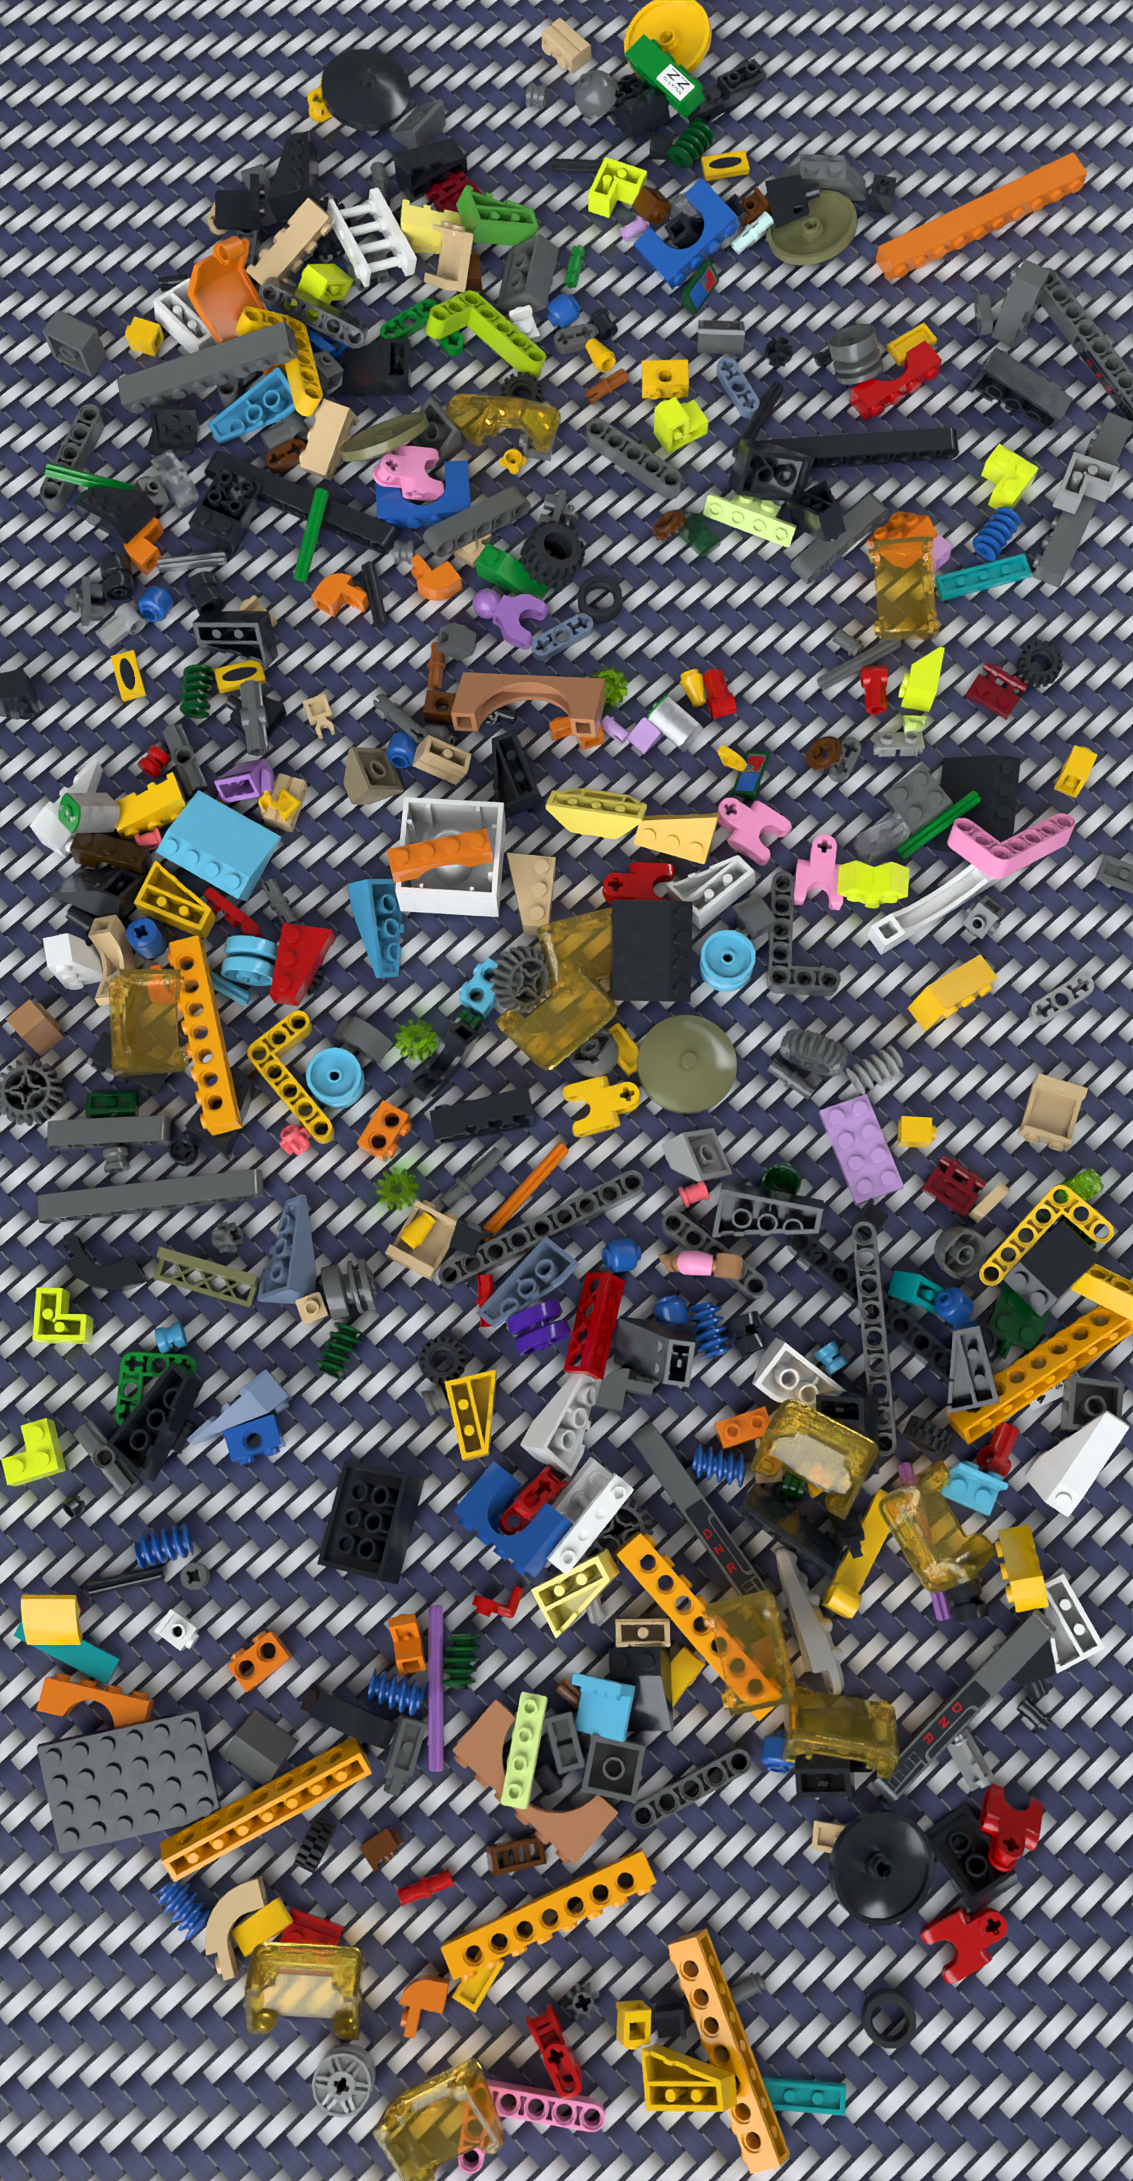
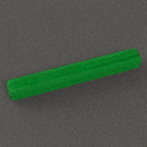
(83, 478)
(311, 534)
(938, 824)

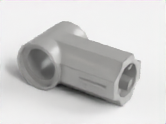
(125, 622)

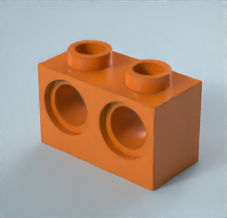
(378, 1129)
(742, 1428)
(262, 1665)

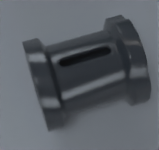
(601, 320)

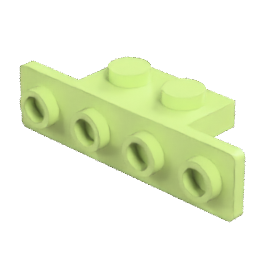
(752, 516)
(524, 1750)

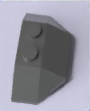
(830, 173)

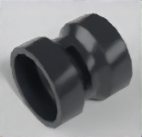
(181, 1147)

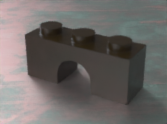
(94, 848)

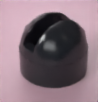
(73, 1506)

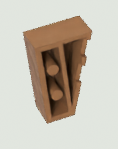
(36, 1027)

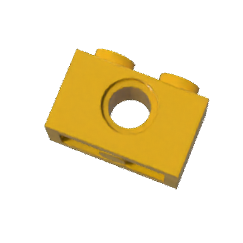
(656, 371)
(1075, 771)

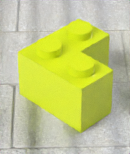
(614, 183)
(325, 283)
(678, 423)
(1010, 474)
(873, 884)
(54, 1323)
(42, 1454)

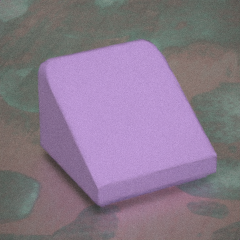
(940, 552)
(644, 735)

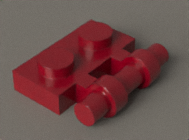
(448, 200)
(993, 696)
(951, 1192)

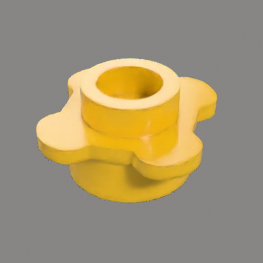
(513, 455)

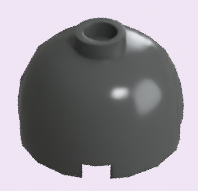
(595, 93)
(596, 1055)
(960, 1251)

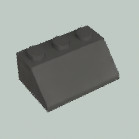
(528, 275)

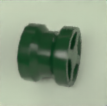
(470, 1019)
(792, 1486)

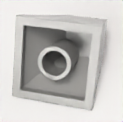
(697, 1155)

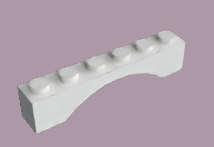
(911, 919)

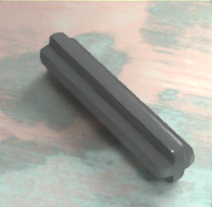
(192, 561)

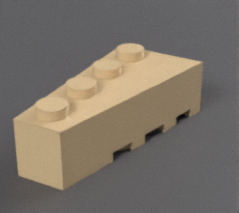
(292, 244)

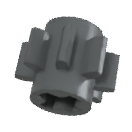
(227, 1237)
(587, 1993)

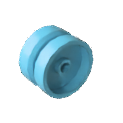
(727, 946)
(249, 960)
(339, 1092)

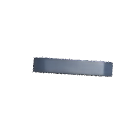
(737, 378)
(544, 639)

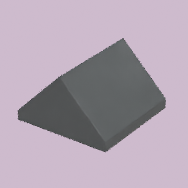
(421, 125)
(720, 337)
(440, 433)
(260, 1748)

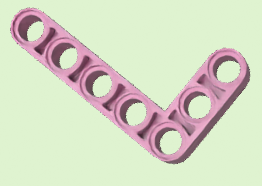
(1007, 857)
(548, 2115)

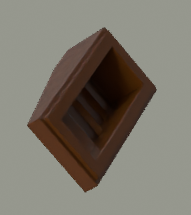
(517, 1865)

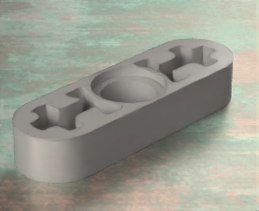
(1071, 984)

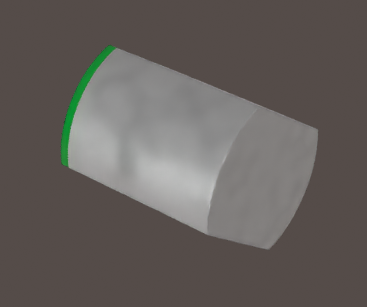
(675, 723)
(88, 812)

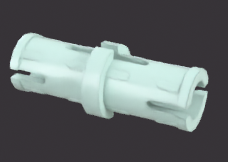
(752, 232)

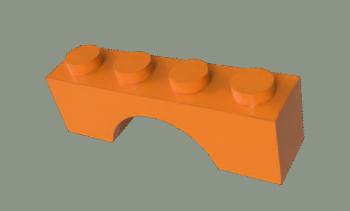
(464, 849)
(62, 1695)

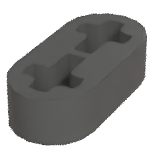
(983, 314)
(574, 338)
(848, 761)

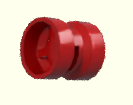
(154, 761)

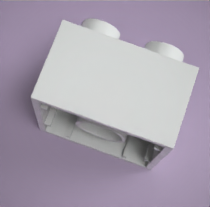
(454, 886)

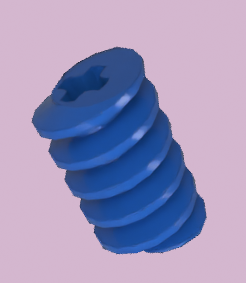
(996, 533)
(146, 939)
(709, 1330)
(719, 1465)
(164, 1546)
(395, 1692)
(184, 1907)

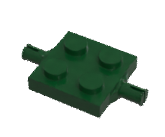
(1015, 1322)

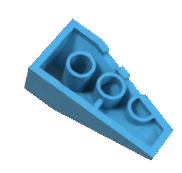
(258, 407)
(379, 923)

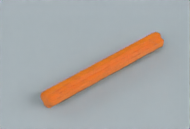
(526, 1189)

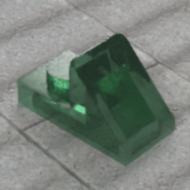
(698, 535)

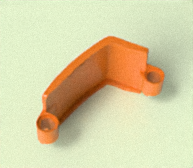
(223, 289)

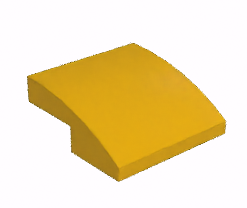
(51, 1619)

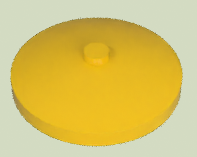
(678, 28)

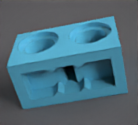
(479, 985)

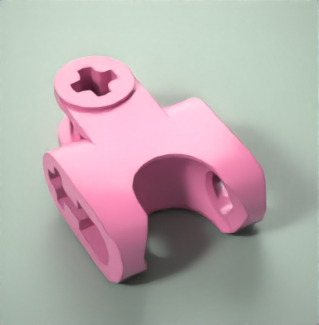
(408, 472)
(748, 824)
(819, 872)

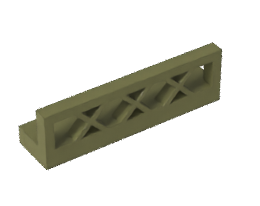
(211, 1268)

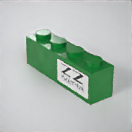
(665, 75)

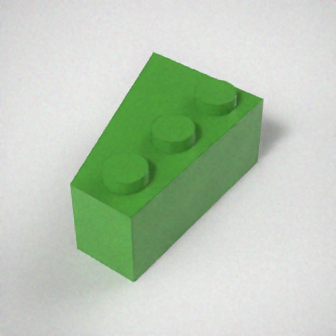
(494, 220)

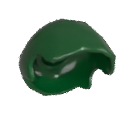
(782, 1178)

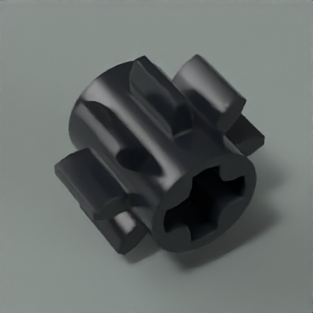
(778, 352)

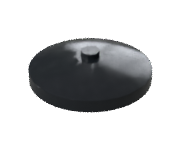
(365, 90)
(881, 1867)

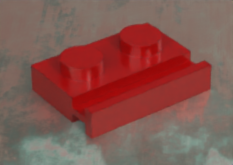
(311, 1930)

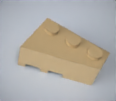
(326, 437)
(533, 887)

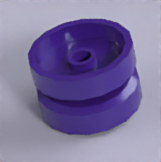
(538, 1327)

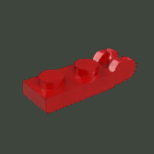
(233, 915)

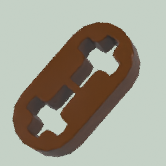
(286, 456)

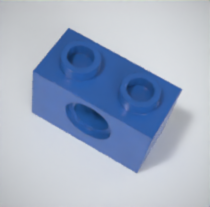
(238, 1439)

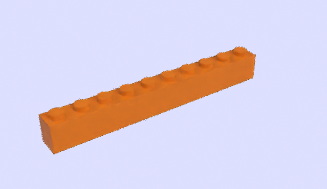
(981, 217)

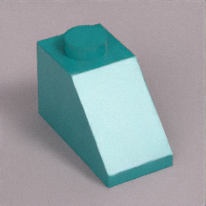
(914, 1291)

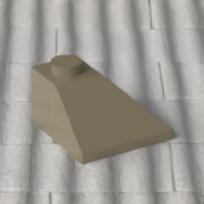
(370, 776)

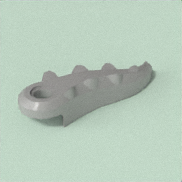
(809, 1624)

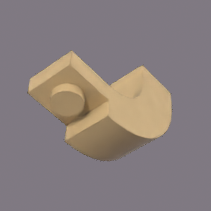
(114, 950)
(218, 1937)

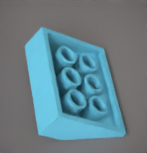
(219, 845)

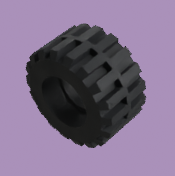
(559, 541)

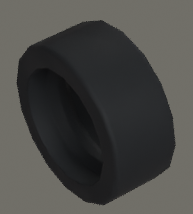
(600, 582)
(909, 2027)

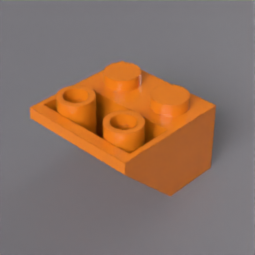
(904, 526)

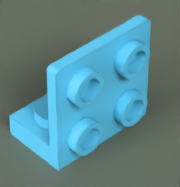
(973, 1487)
(603, 1706)

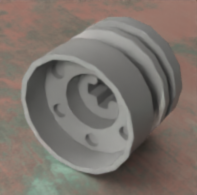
(357, 2067)

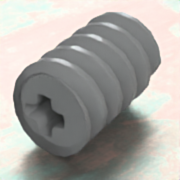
(875, 1069)

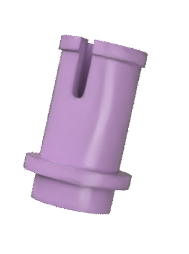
(634, 228)
(614, 729)

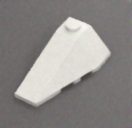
(47, 824)
(788, 1375)
(560, 1427)
(1072, 1466)

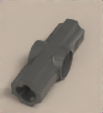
(254, 718)
(179, 749)
(116, 1471)

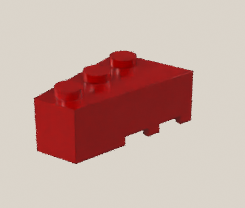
(297, 961)

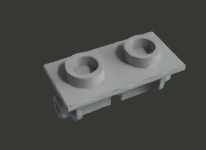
(909, 743)
(970, 1761)

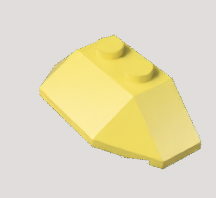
(596, 812)

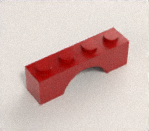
(874, 395)

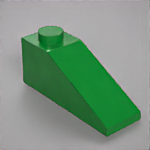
(507, 573)

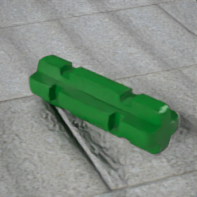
(574, 266)

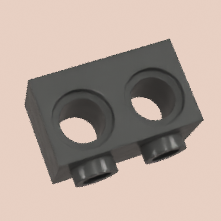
(563, 1742)

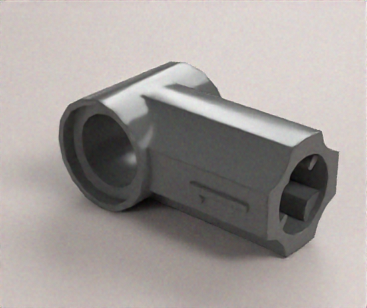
(290, 428)

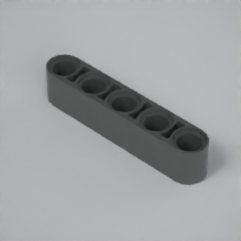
(76, 448)
(637, 468)
(476, 521)
(823, 554)
(108, 1132)
(708, 1243)
(705, 1787)

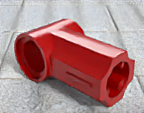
(874, 682)
(719, 700)
(996, 1454)

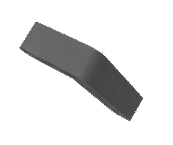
(784, 944)

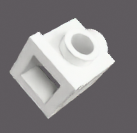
(189, 1630)

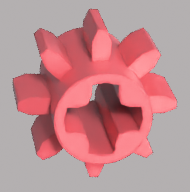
(295, 1139)

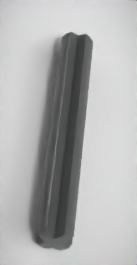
(855, 664)

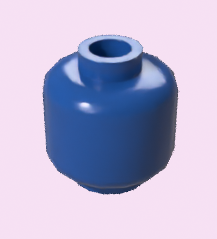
(563, 310)
(155, 604)
(401, 750)
(621, 1255)
(954, 1306)
(671, 1310)
(772, 1753)

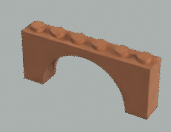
(485, 692)
(568, 1830)

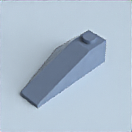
(292, 1264)
(535, 1277)
(258, 1399)

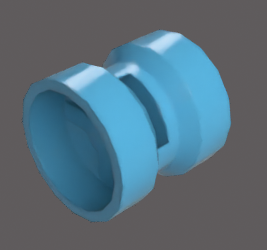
(170, 1337)
(831, 1358)

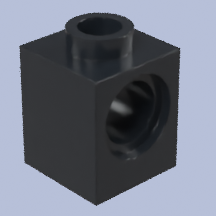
(882, 194)

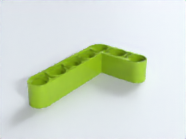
(491, 326)

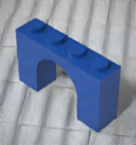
(676, 264)
(400, 513)
(482, 1509)

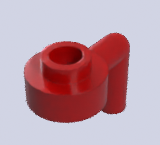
(486, 1606)

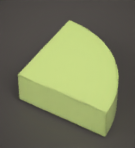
(914, 723)

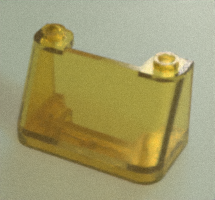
(484, 414)
(904, 589)
(584, 938)
(563, 1019)
(145, 1021)
(818, 1453)
(931, 1533)
(751, 1652)
(841, 1729)
(304, 1983)
(440, 2122)

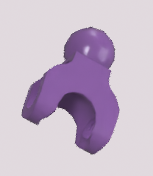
(508, 614)

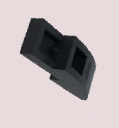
(729, 90)

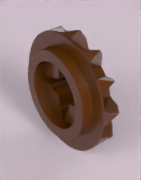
(668, 524)
(814, 755)

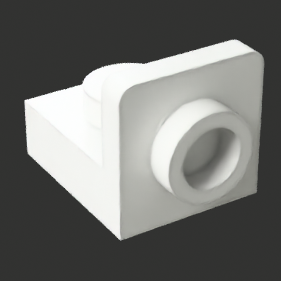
(522, 319)

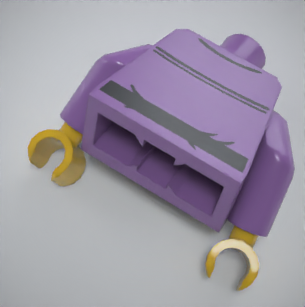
(248, 781)

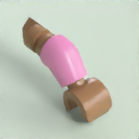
(700, 1263)

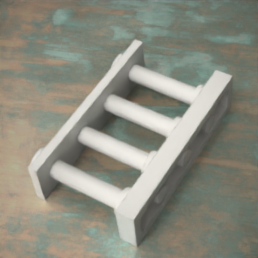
(384, 223)
(593, 1512)

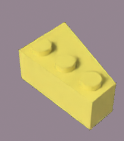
(418, 224)
(567, 1596)

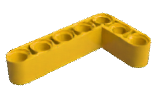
(301, 370)
(286, 1080)
(1039, 1228)
(1107, 1290)
(843, 1590)

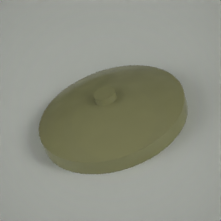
(819, 234)
(384, 437)
(686, 1064)

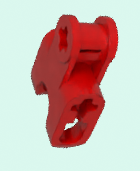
(639, 882)
(531, 1500)
(1009, 1828)
(969, 1937)
(549, 2035)

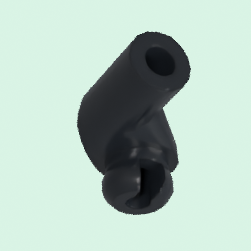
(501, 714)

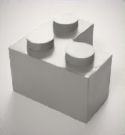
(1084, 477)

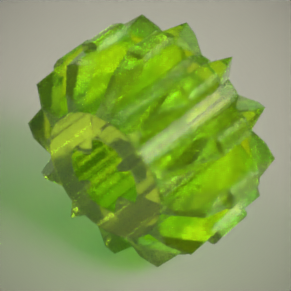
(616, 683)
(418, 1030)
(396, 1179)
(1084, 1184)

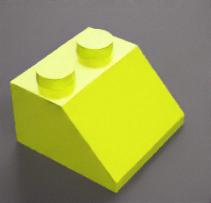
(921, 682)

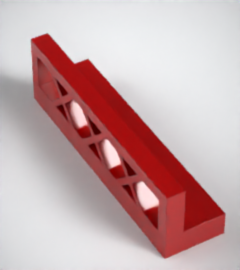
(599, 1324)

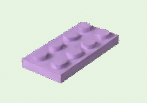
(861, 1149)

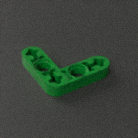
(417, 313)
(138, 1377)

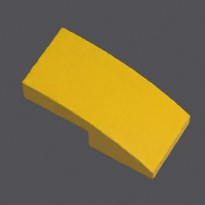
(684, 1671)
(262, 1926)

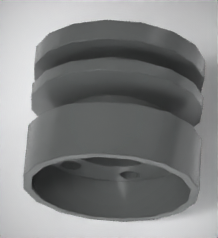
(855, 354)
(348, 1288)

